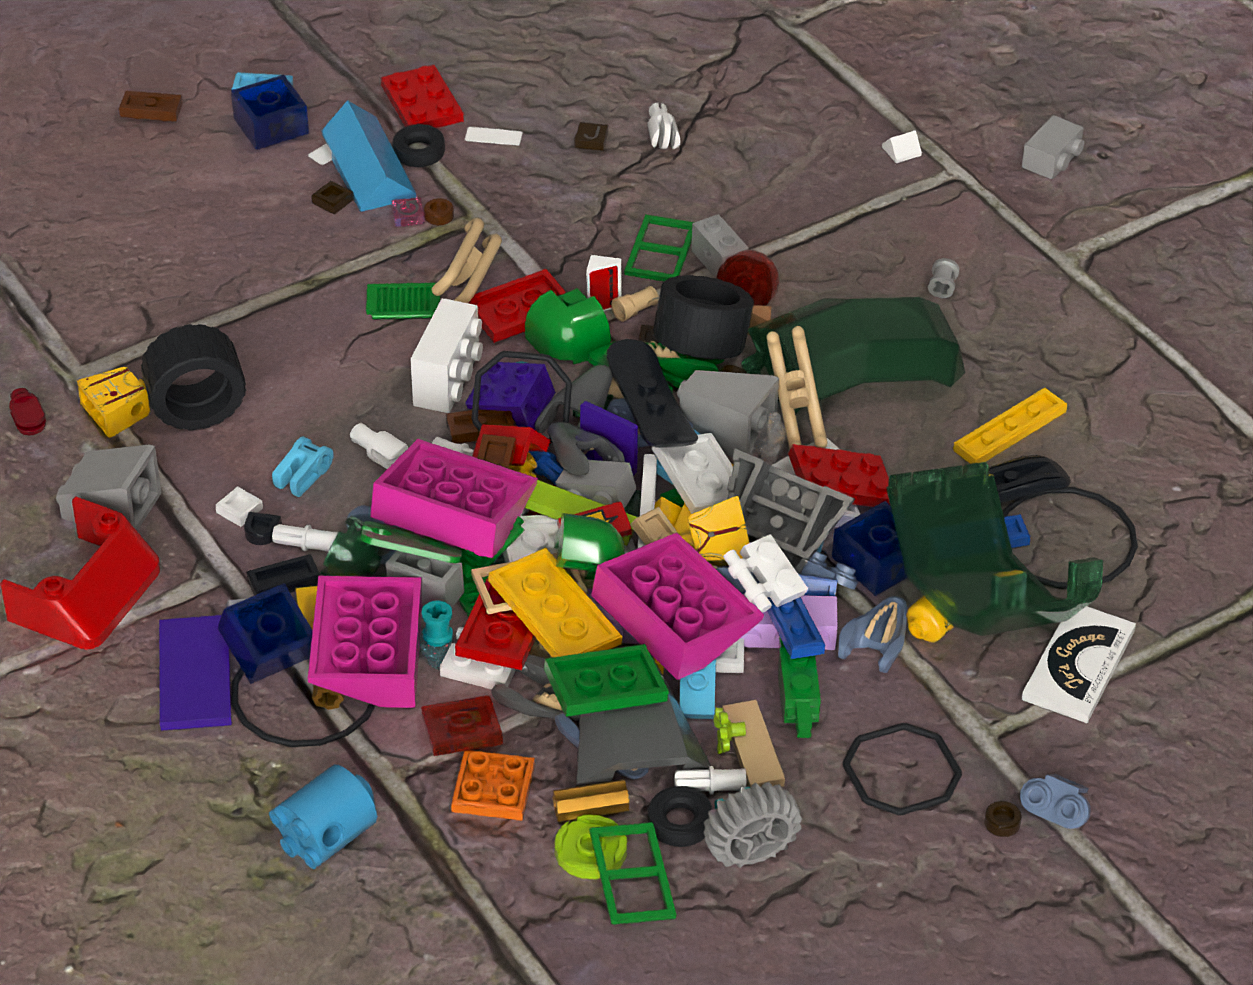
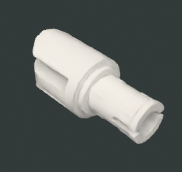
(662, 127)
(380, 446)

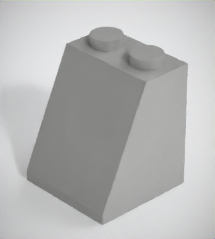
(729, 406)
(116, 479)

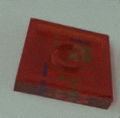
(462, 725)

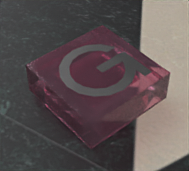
(408, 212)

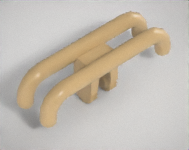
(469, 262)
(797, 388)

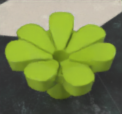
(726, 730)

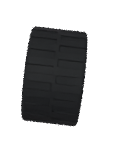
(703, 317)
(189, 350)

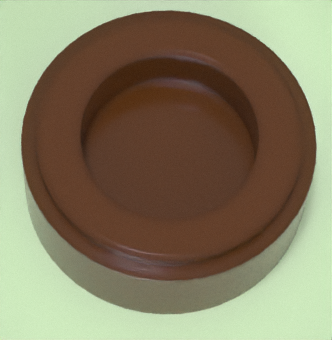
(438, 211)

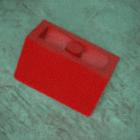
(526, 440)

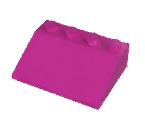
(451, 497)
(674, 604)
(367, 638)

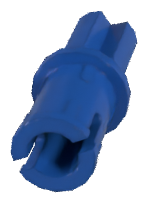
(547, 465)

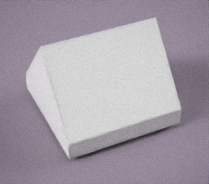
(903, 147)

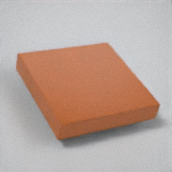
(493, 785)

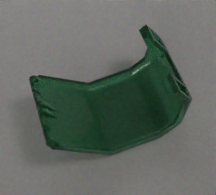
(963, 557)

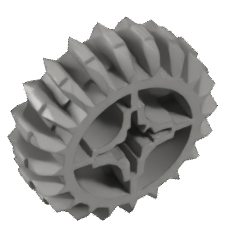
(752, 825)

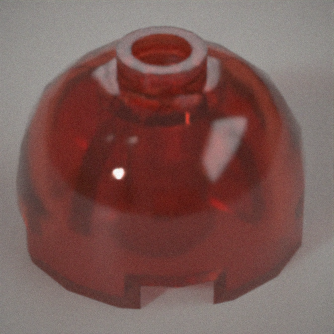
(753, 273)

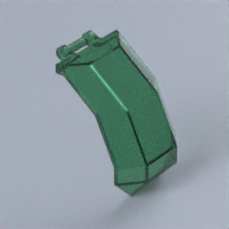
(864, 343)

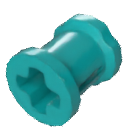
(436, 618)

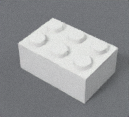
(446, 355)

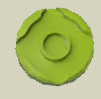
(575, 848)

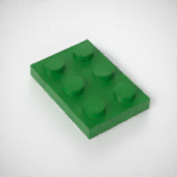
(605, 680)

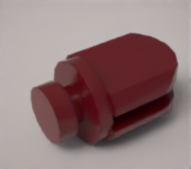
(27, 412)

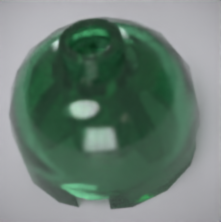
(350, 555)

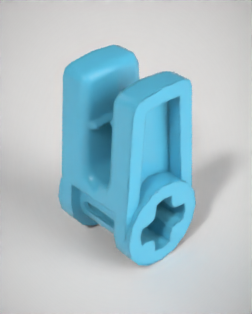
(302, 466)

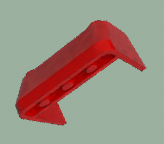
(100, 594)

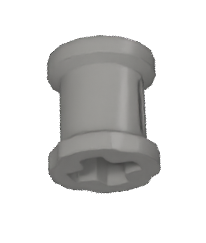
(943, 278)

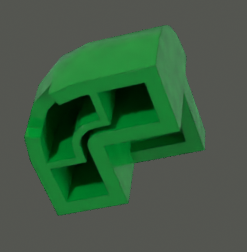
(567, 326)
(586, 543)

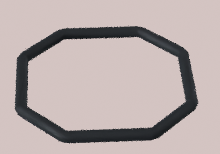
(522, 355)
(915, 807)

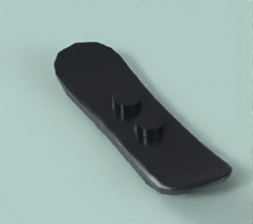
(649, 395)
(1027, 476)

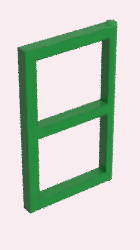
(640, 245)
(657, 870)

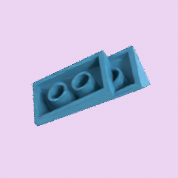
(366, 158)

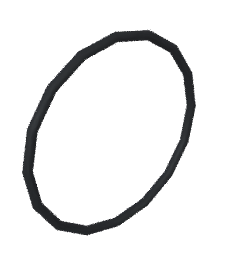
(1063, 585)
(291, 743)

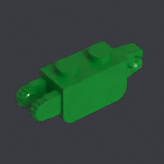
(798, 691)

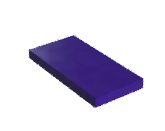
(193, 674)

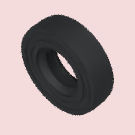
(419, 157)
(679, 797)

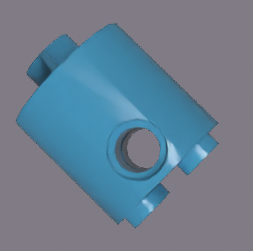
(325, 815)

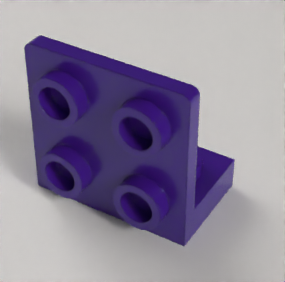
(515, 388)
(612, 427)

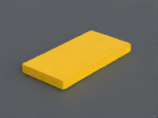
(553, 606)

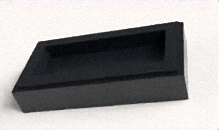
(293, 573)

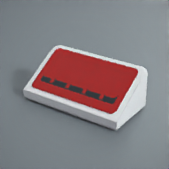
(604, 279)

